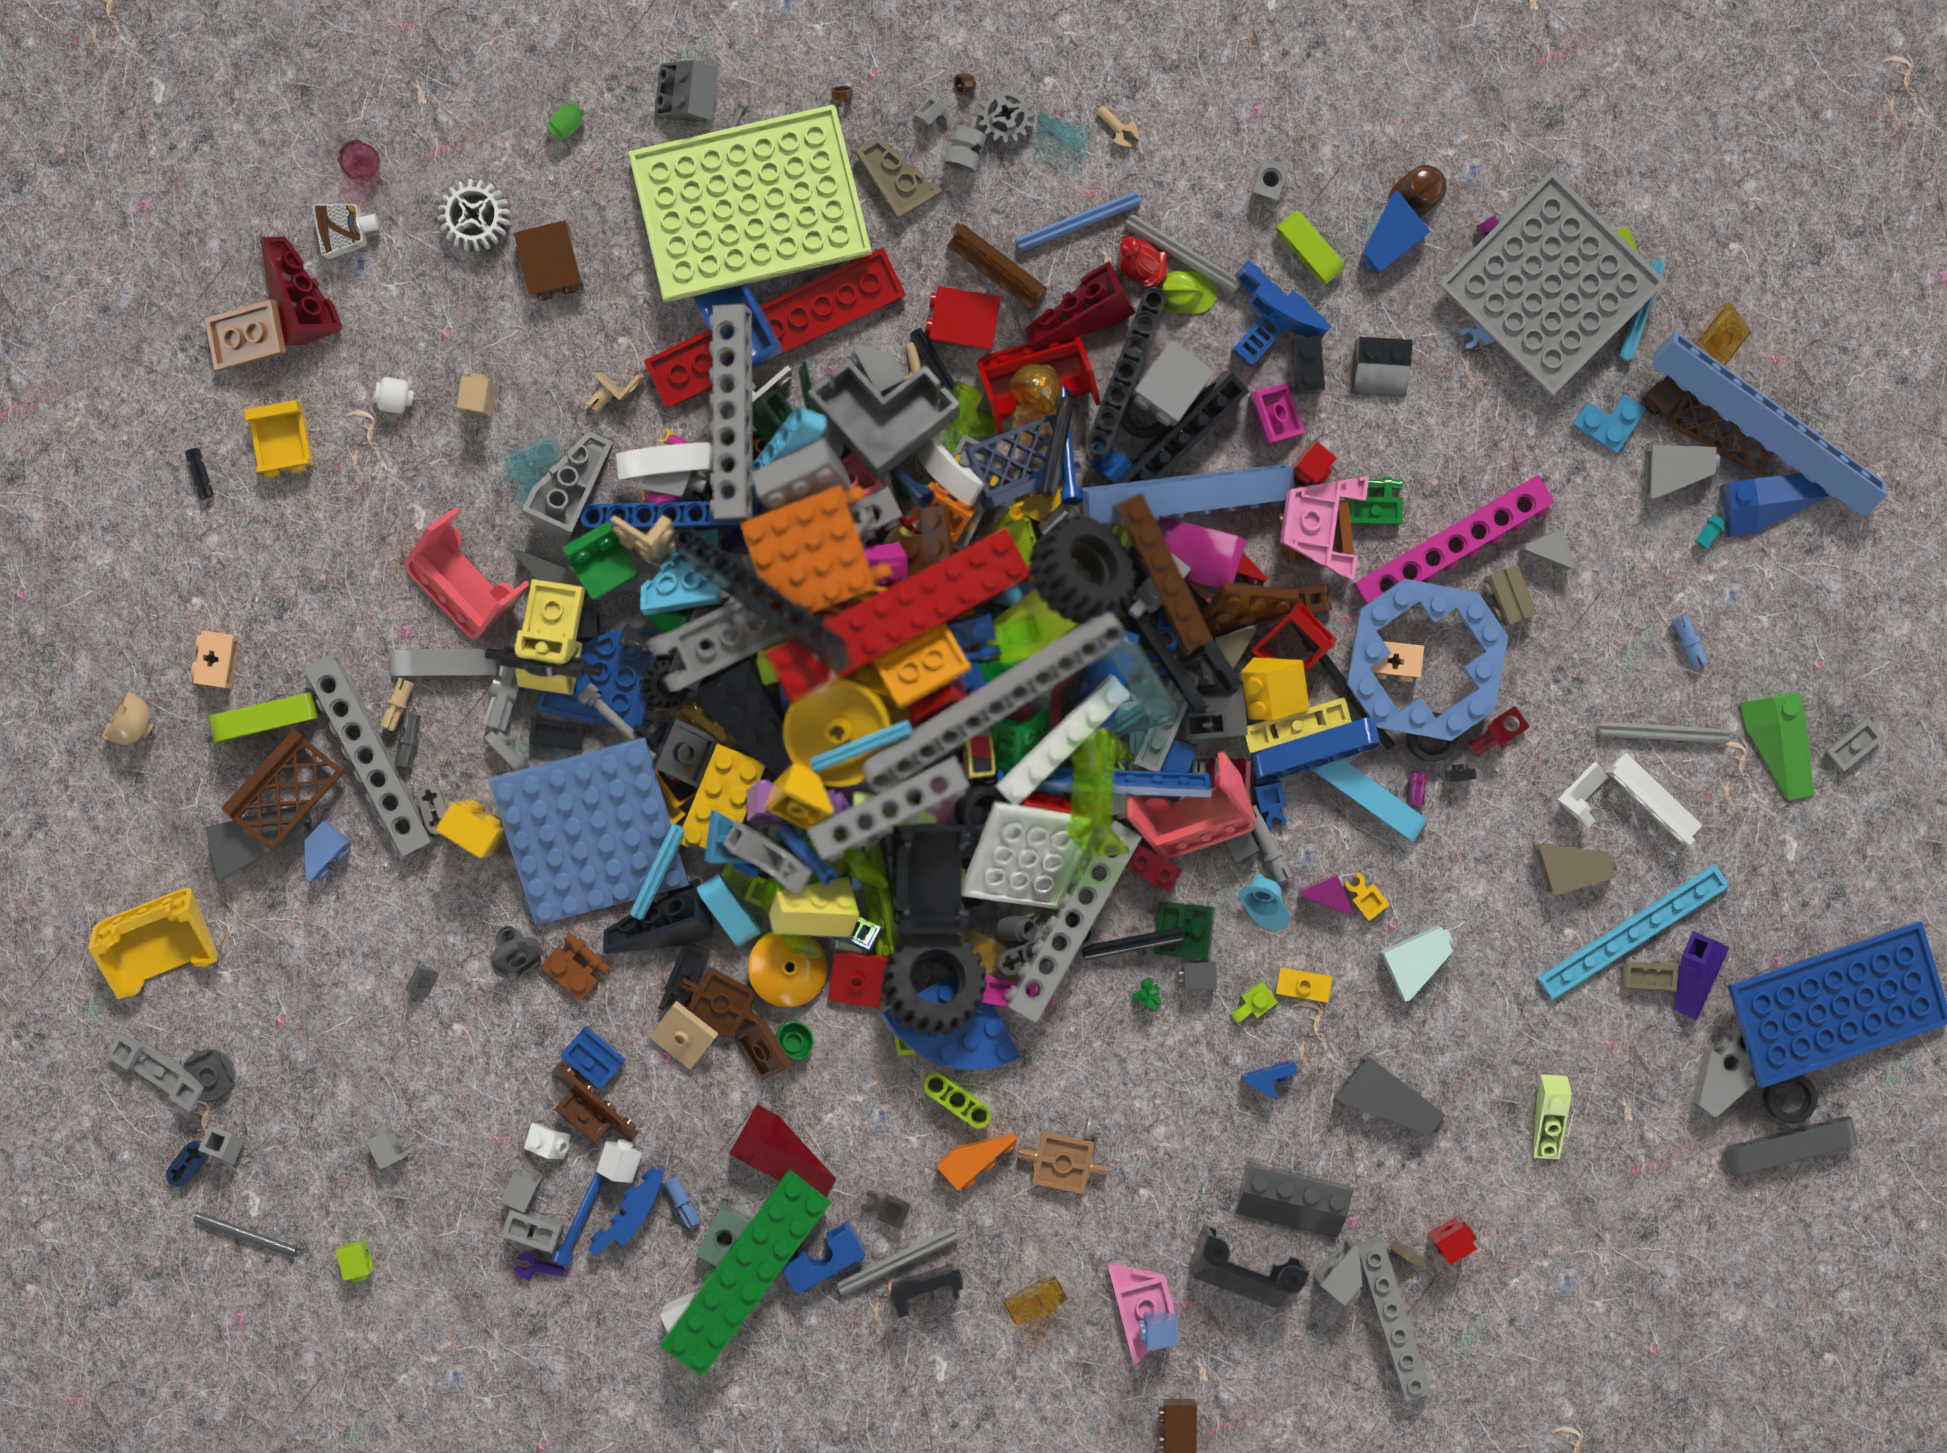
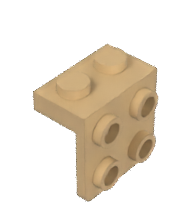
(652, 548)

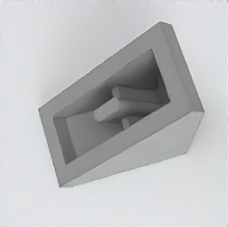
(1551, 549)

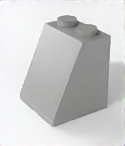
(1172, 384)

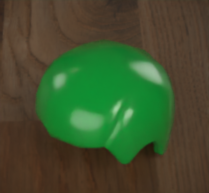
(795, 1040)

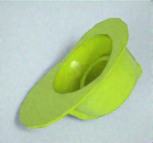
(1188, 292)

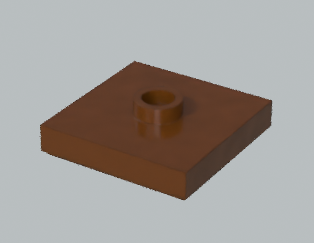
(763, 1049)

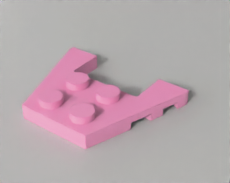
(1312, 518)

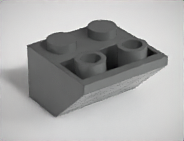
(686, 91)
(1222, 718)

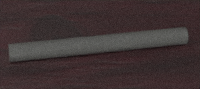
(245, 1234)

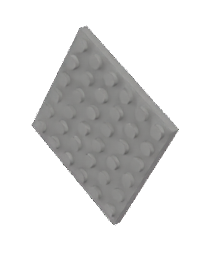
(1552, 283)

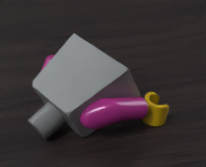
(671, 486)

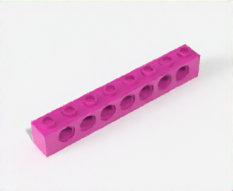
(1532, 491)

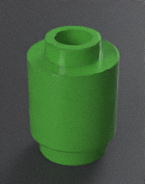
(565, 121)

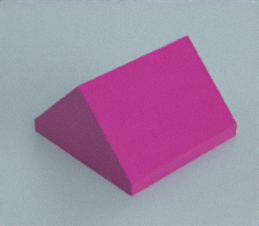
(1276, 414)

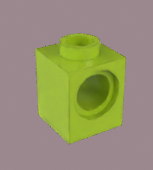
(355, 1261)

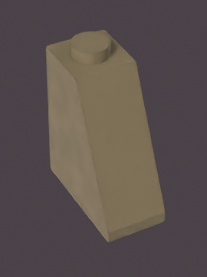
(1573, 868)

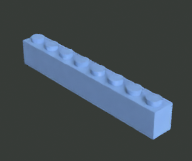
(1194, 492)

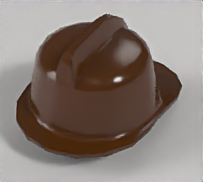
(1421, 188)

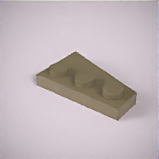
(894, 178)

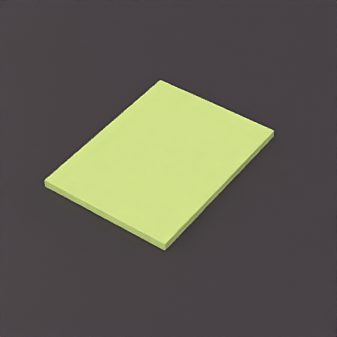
(749, 203)

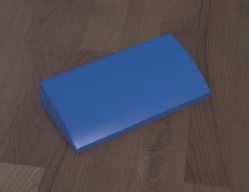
(764, 340)

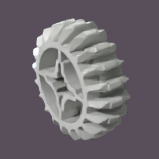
(458, 197)

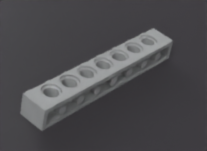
(740, 398)
(407, 809)
(1016, 997)

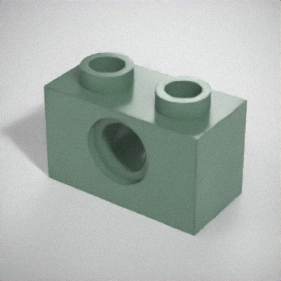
(728, 1221)

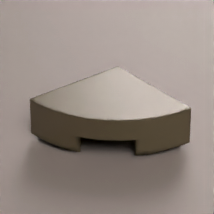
(1408, 1254)

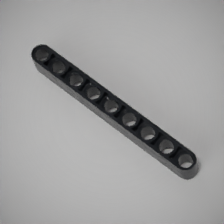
(762, 599)

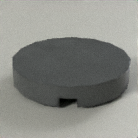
(213, 1072)

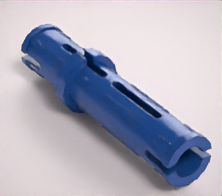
(807, 854)

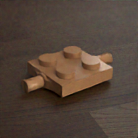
(1063, 1162)

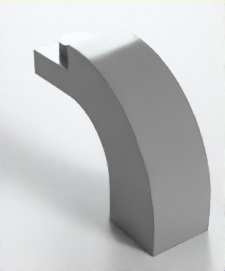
(768, 856)

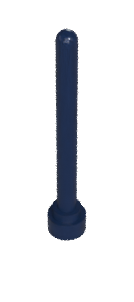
(920, 494)

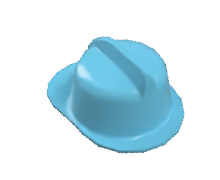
(1264, 903)

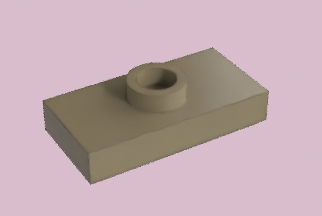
(1650, 976)

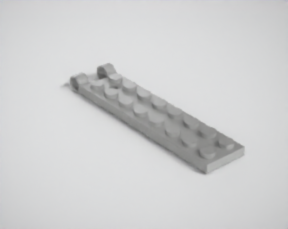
(732, 635)

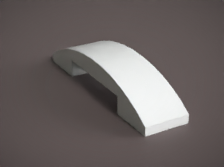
(664, 460)
(948, 473)

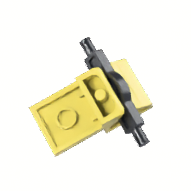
(547, 646)

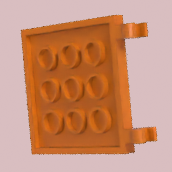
(813, 550)

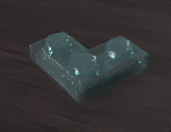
(529, 460)

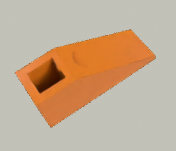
(970, 1158)

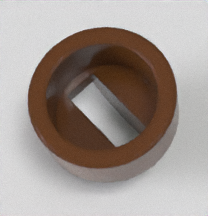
(964, 84)
(841, 94)

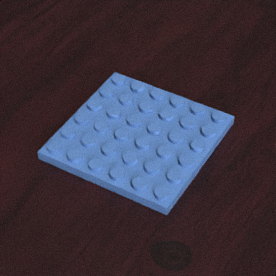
(586, 830)

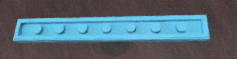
(1633, 932)

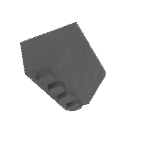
(1293, 1199)

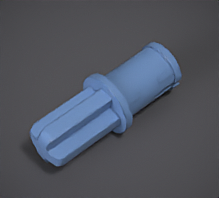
(682, 1202)

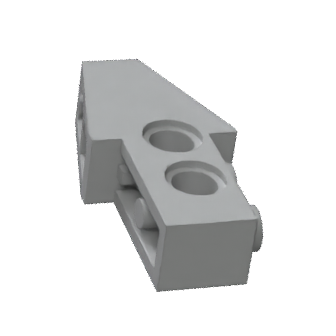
(1720, 1086)

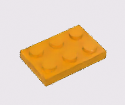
(922, 665)

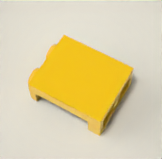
(279, 438)

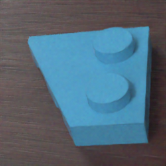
(718, 831)

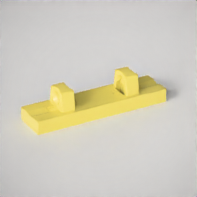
(1314, 720)

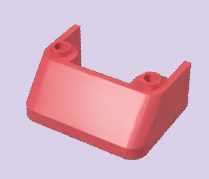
(455, 582)
(1194, 821)

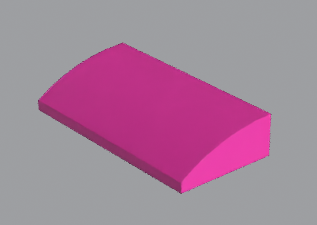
(1207, 552)

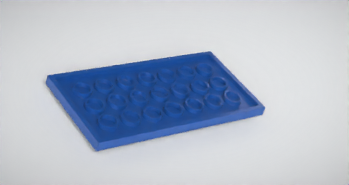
(1839, 1004)

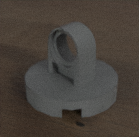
(516, 955)

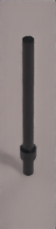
(1340, 680)

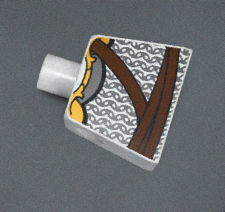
(342, 228)

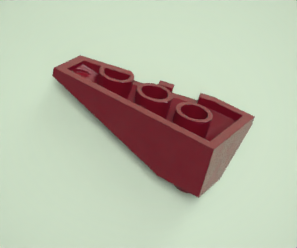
(301, 305)
(1093, 306)
(774, 1148)

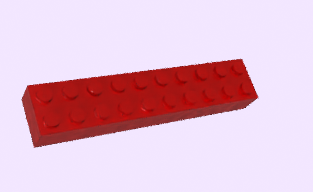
(906, 612)

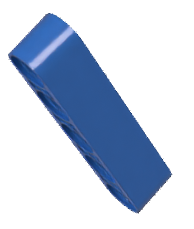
(1315, 750)

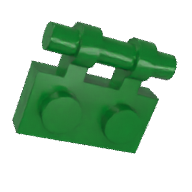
(1378, 509)

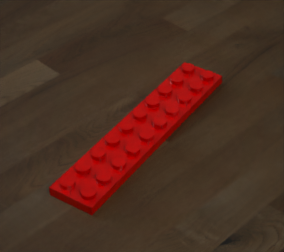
(794, 317)

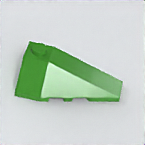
(1781, 737)

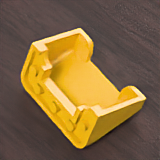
(151, 941)

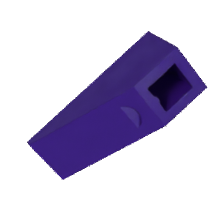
(1697, 973)

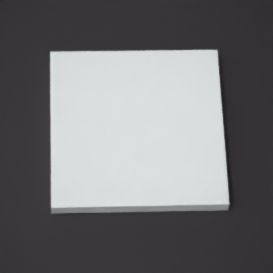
(1023, 857)

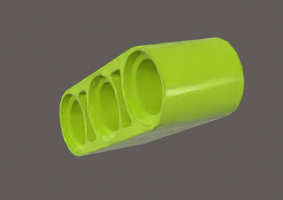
(1310, 247)
(963, 1111)

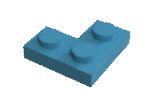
(1610, 429)

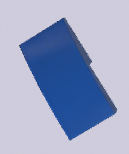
(1179, 757)

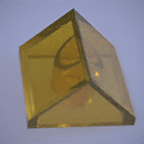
(1722, 333)

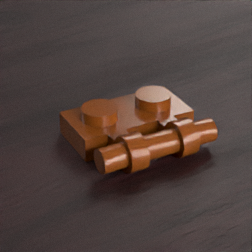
(570, 972)

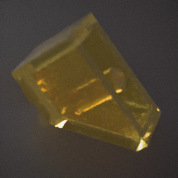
(1035, 1300)

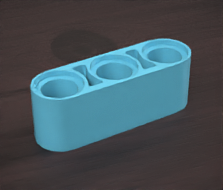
(729, 910)

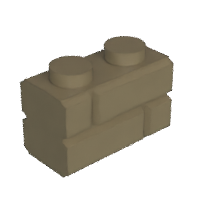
(1509, 595)

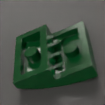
(1198, 928)

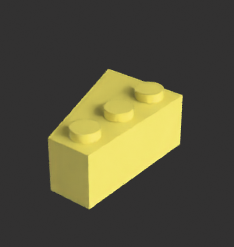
(816, 910)

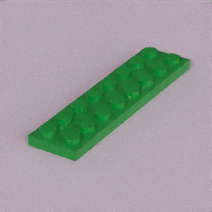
(745, 1273)

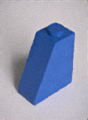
(1393, 235)

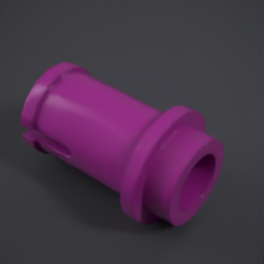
(1417, 788)

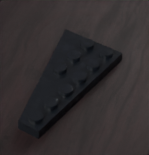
(748, 714)

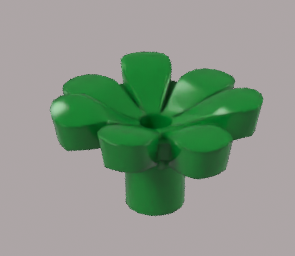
(1148, 995)

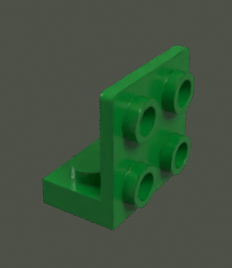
(600, 561)
(1015, 740)

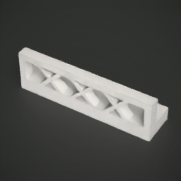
(1654, 799)

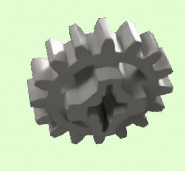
(1016, 110)

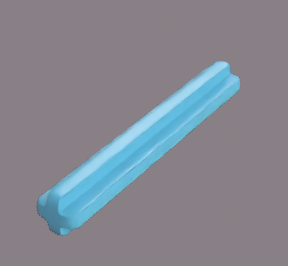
(1638, 322)
(861, 746)
(657, 871)

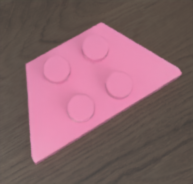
(1138, 1293)

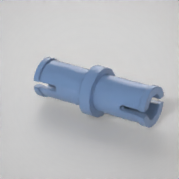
(1690, 640)

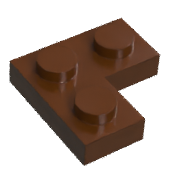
(935, 539)

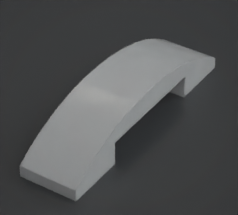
(441, 662)
(156, 1068)

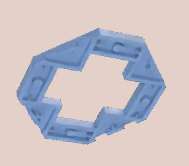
(1483, 670)

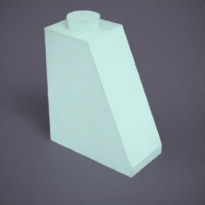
(1417, 959)

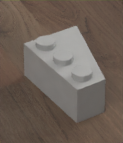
(800, 475)

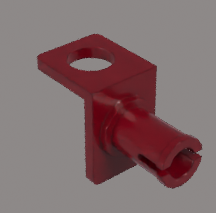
(1498, 733)

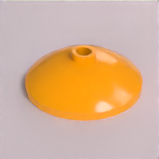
(777, 985)

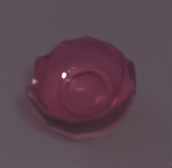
(359, 161)

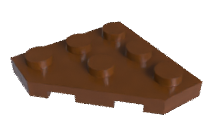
(1246, 605)

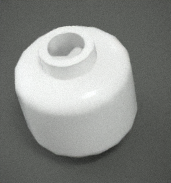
(392, 395)

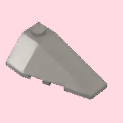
(562, 493)

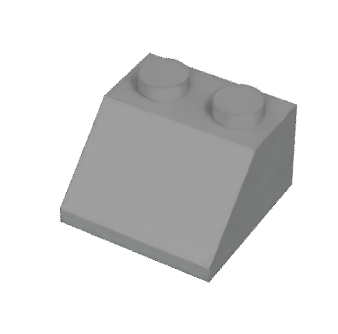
(1342, 1272)

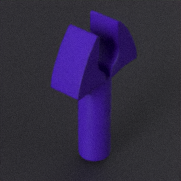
(537, 1266)

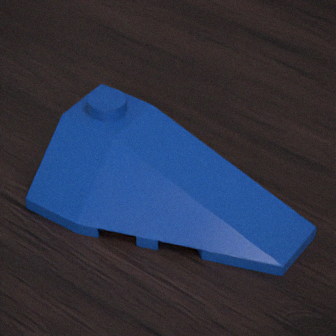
(1765, 501)

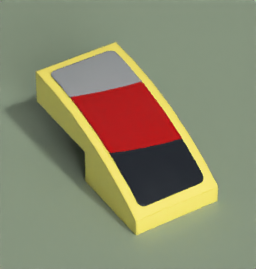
(979, 755)

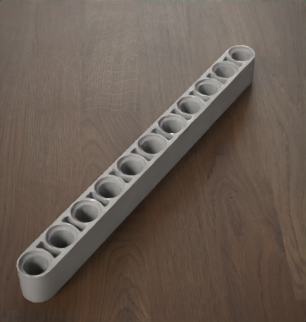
(993, 701)

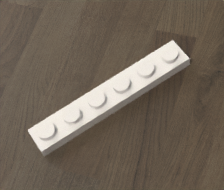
(1062, 740)

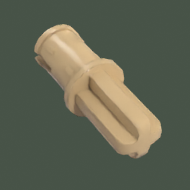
(396, 704)

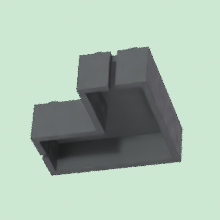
(878, 427)

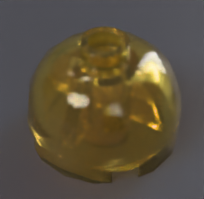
(1037, 387)

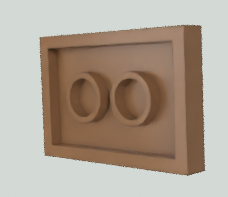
(245, 335)

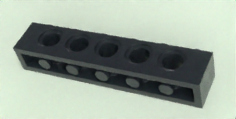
(1195, 423)

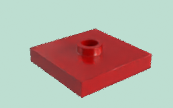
(857, 978)

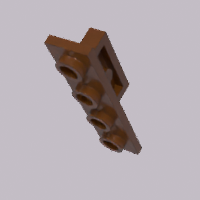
(587, 1111)

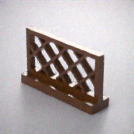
(996, 266)
(1732, 455)
(266, 774)

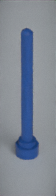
(1071, 493)
(563, 1254)

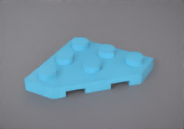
(680, 585)

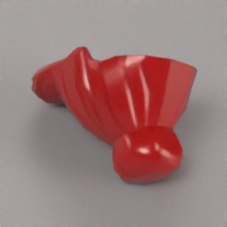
(1142, 262)

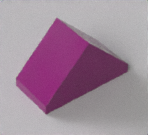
(1328, 892)

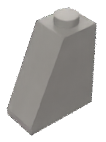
(1676, 467)

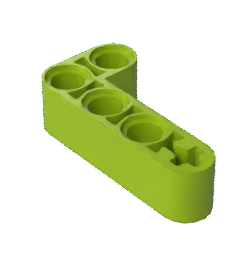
(262, 717)

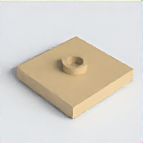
(683, 1035)

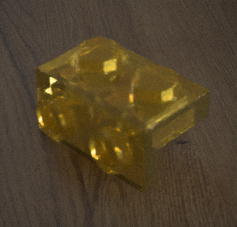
(693, 715)

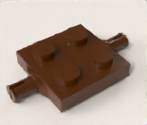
(721, 1001)

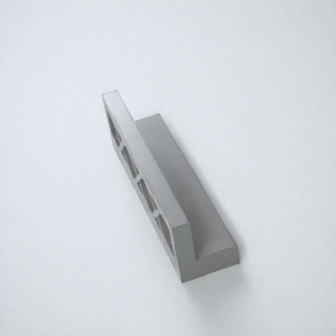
(1159, 738)

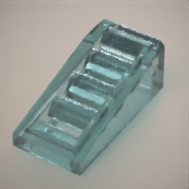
(1069, 133)

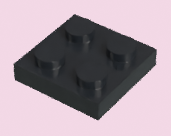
(684, 752)

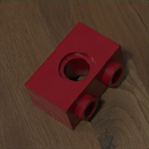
(1153, 868)

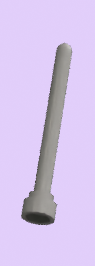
(592, 698)

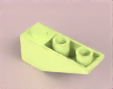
(1551, 1116)

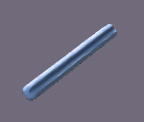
(1078, 221)

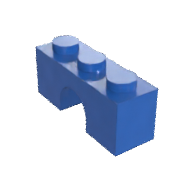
(846, 1249)

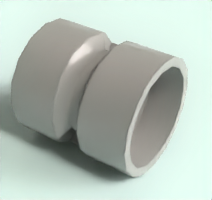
(965, 146)

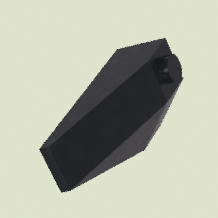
(670, 922)

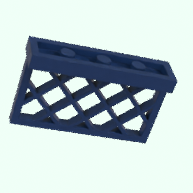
(1023, 484)

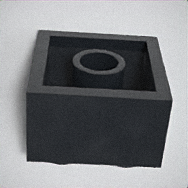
(1381, 366)

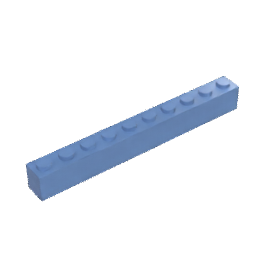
(1769, 424)

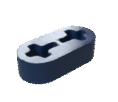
(181, 1160)

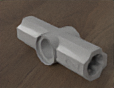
(503, 695)

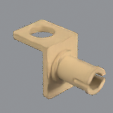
(610, 389)

